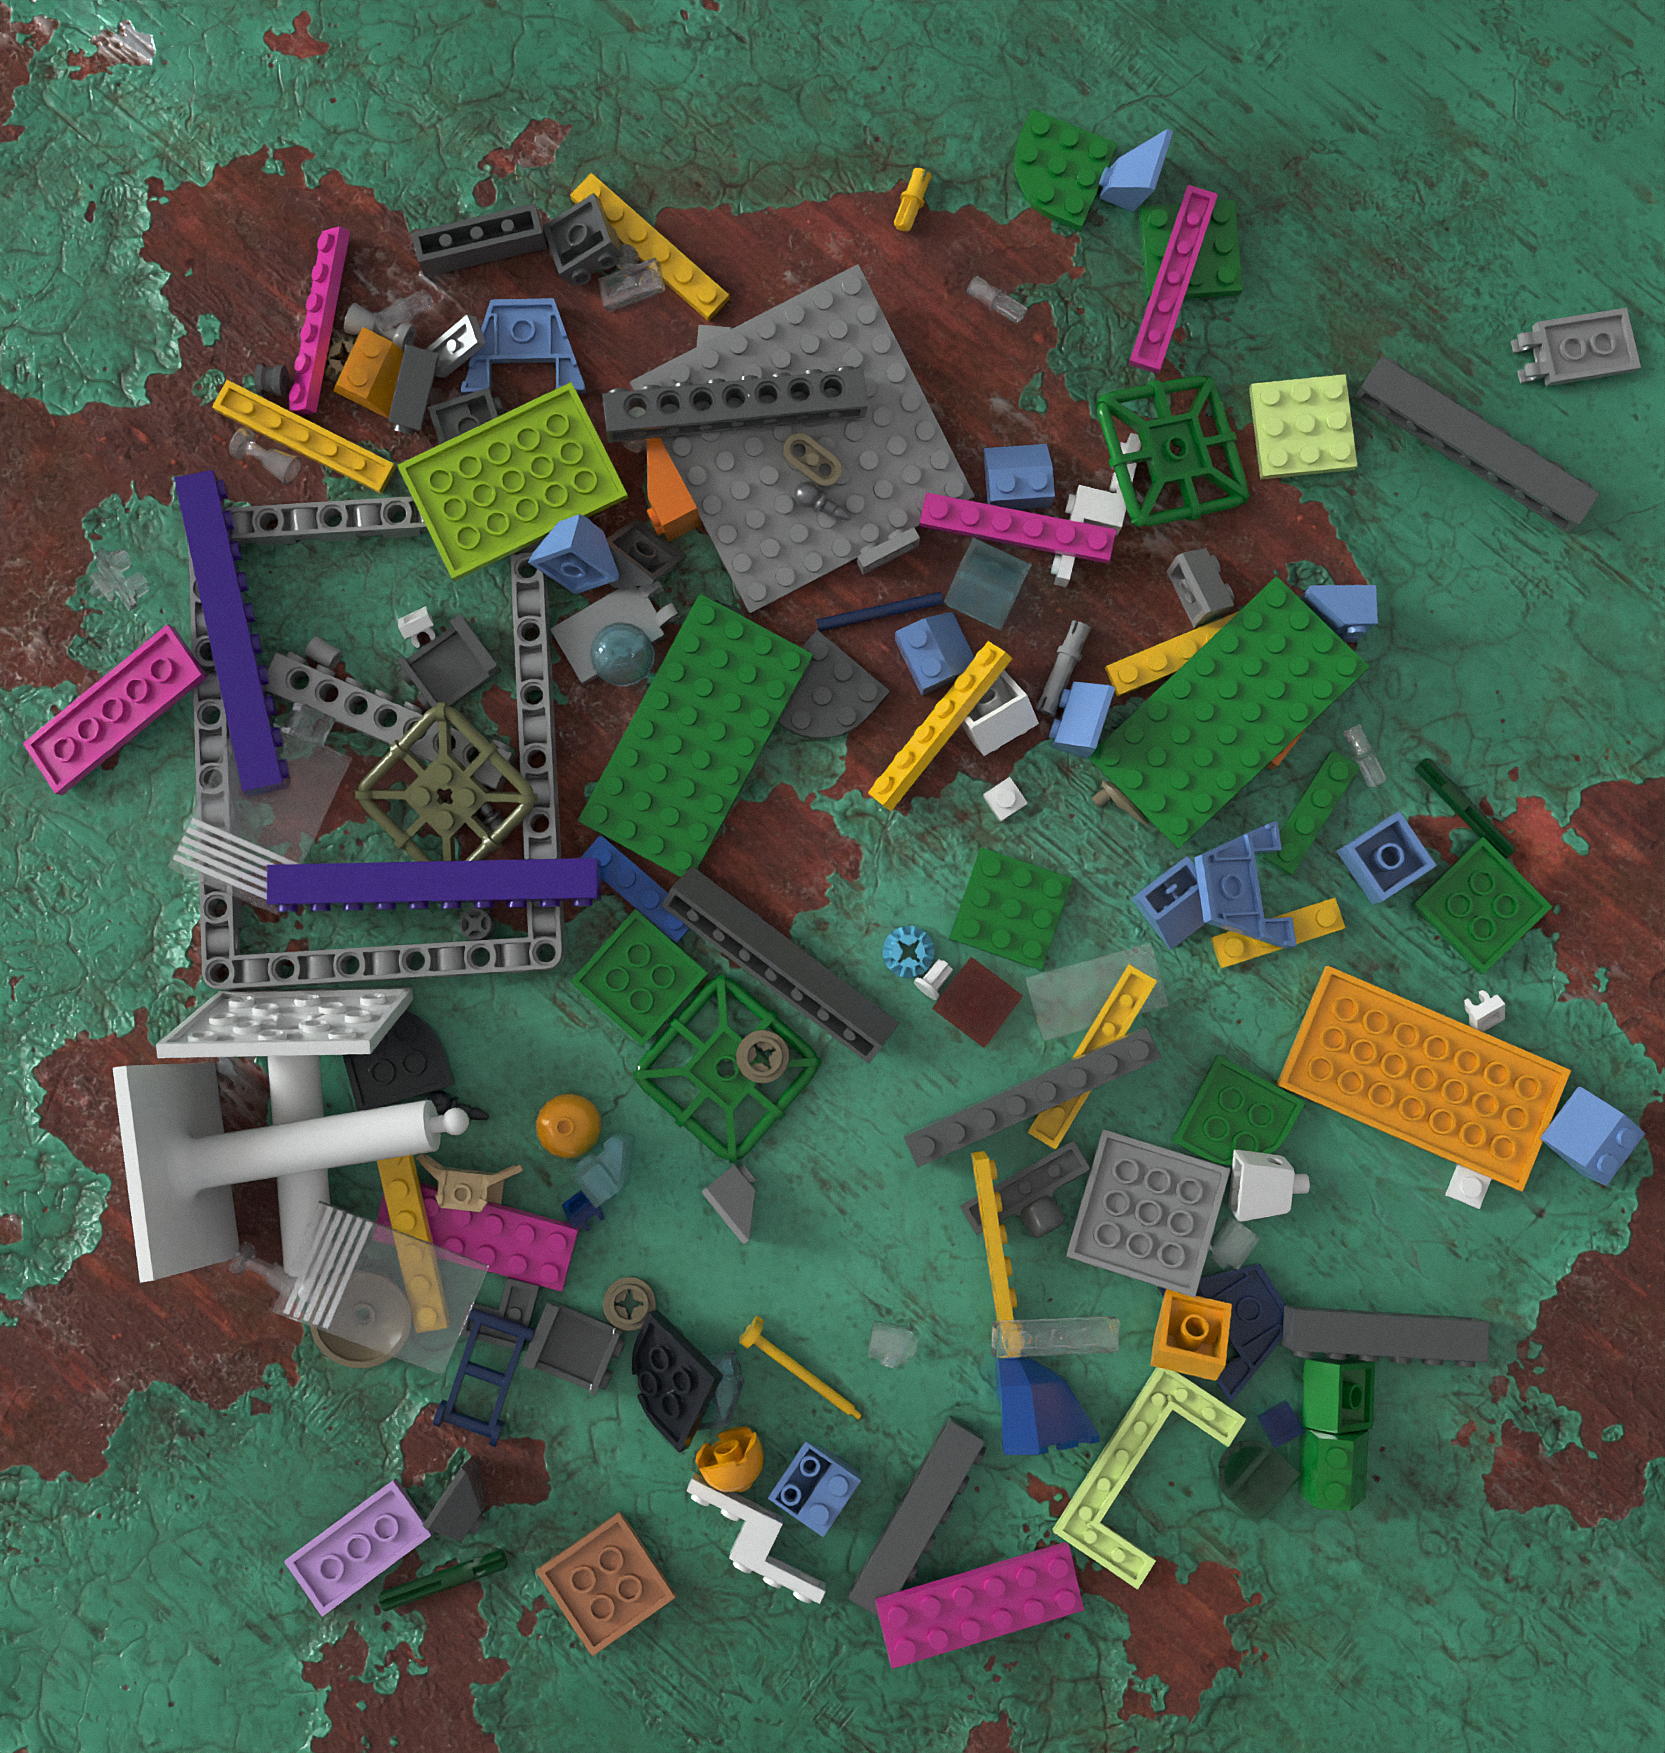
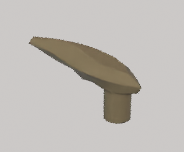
(1122, 801)

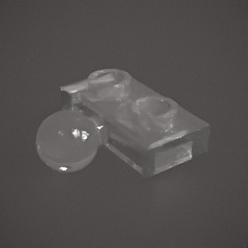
(632, 282)

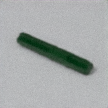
(1463, 806)
(443, 1580)

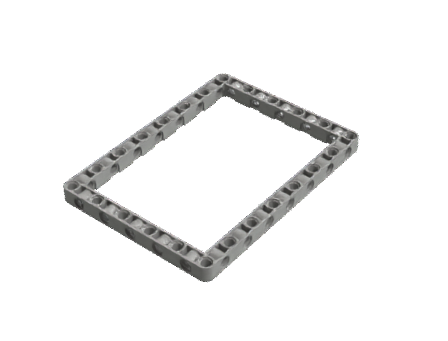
(536, 736)

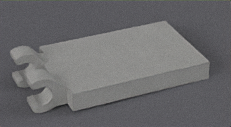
(1579, 348)
(622, 605)

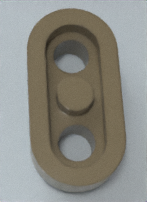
(814, 457)

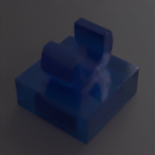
(580, 1209)
(1280, 1424)

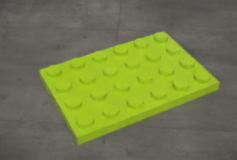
(512, 481)

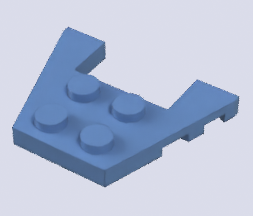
(523, 334)
(1232, 889)

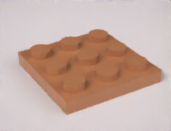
(606, 1583)

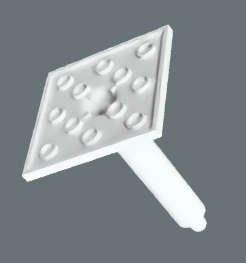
(293, 1033)
(185, 1163)

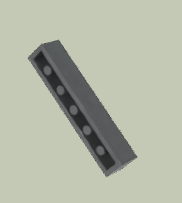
(1385, 1334)
(918, 1514)

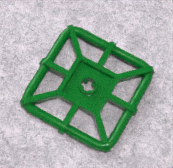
(1164, 466)
(704, 1069)

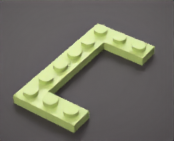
(1082, 1517)

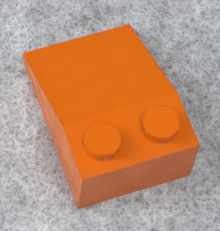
(670, 501)

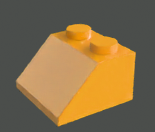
(371, 372)
(1192, 1335)

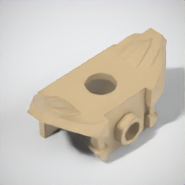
(467, 1188)

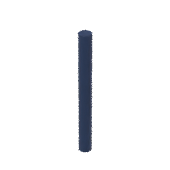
(879, 611)

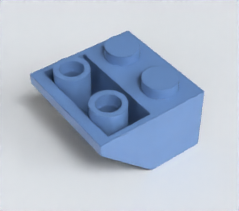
(1172, 903)
(815, 1487)

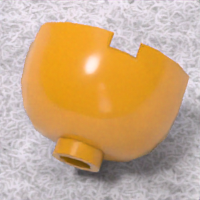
(568, 1126)
(732, 1461)

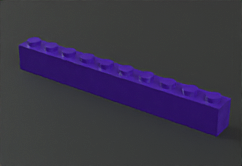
(231, 633)
(434, 883)

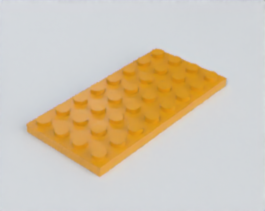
(1423, 1078)

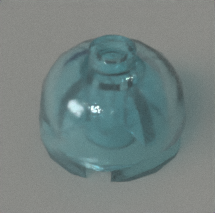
(622, 654)

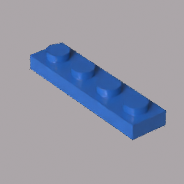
(635, 887)

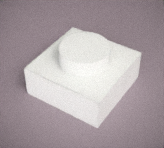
(1004, 799)
(1468, 1186)

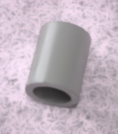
(323, 653)

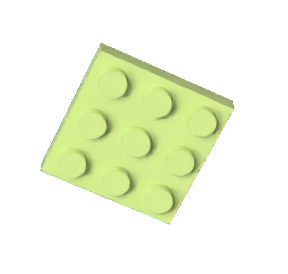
(1303, 426)

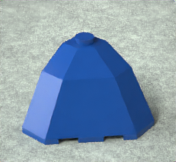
(1038, 1409)

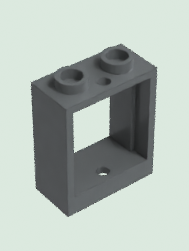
(413, 389)

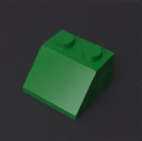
(1338, 1395)

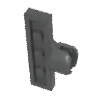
(1031, 1192)

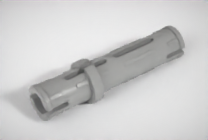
(1068, 657)

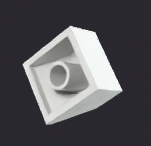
(999, 715)

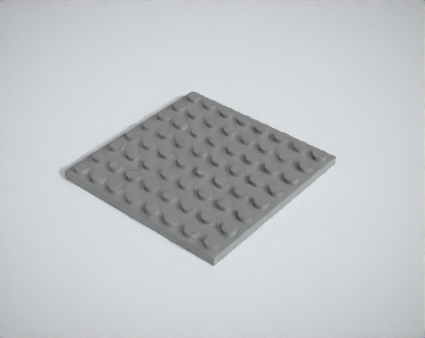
(748, 486)

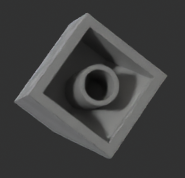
(1200, 586)

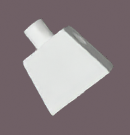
(1263, 1185)

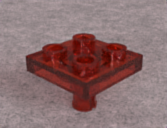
(977, 1002)

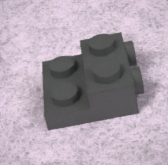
(582, 241)
(464, 413)

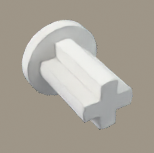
(934, 979)

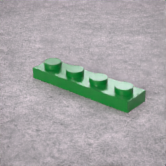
(1312, 811)

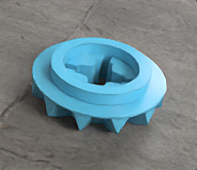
(892, 952)

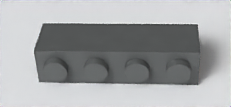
(479, 240)

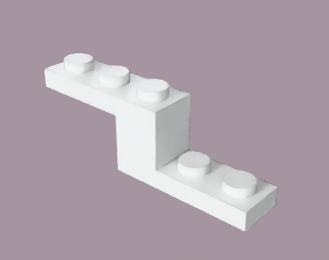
(1095, 508)
(756, 1539)

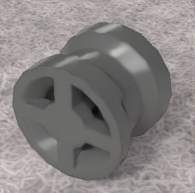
(271, 380)
(471, 924)

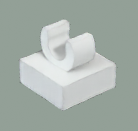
(415, 623)
(1487, 1013)

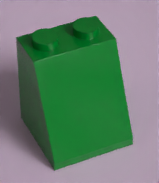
(1333, 1468)

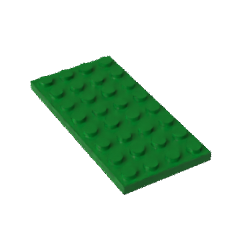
(1228, 712)
(695, 737)

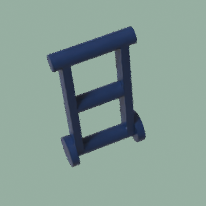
(446, 1411)

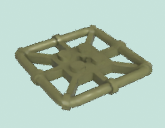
(444, 774)

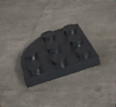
(401, 1066)
(672, 1379)

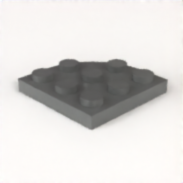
(832, 694)

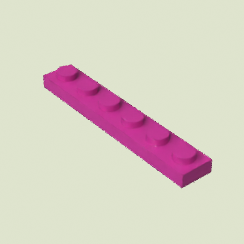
(1173, 279)
(319, 321)
(1017, 528)

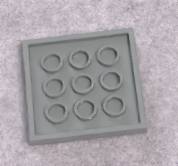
(1148, 1213)

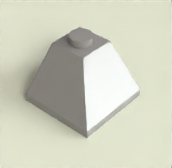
(734, 1200)

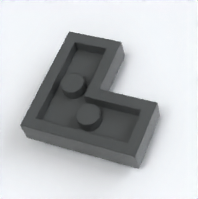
(516, 1305)

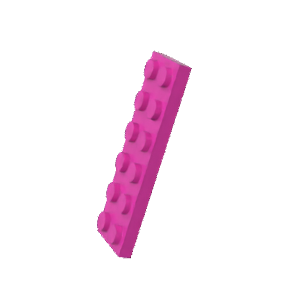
(114, 710)
(503, 1237)
(979, 1605)

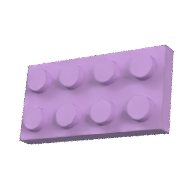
(358, 1547)

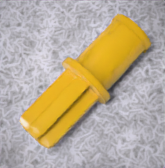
(912, 199)

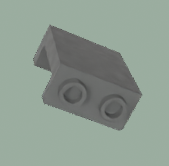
(449, 666)
(574, 1347)

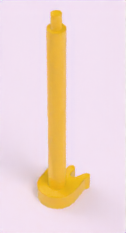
(753, 1336)

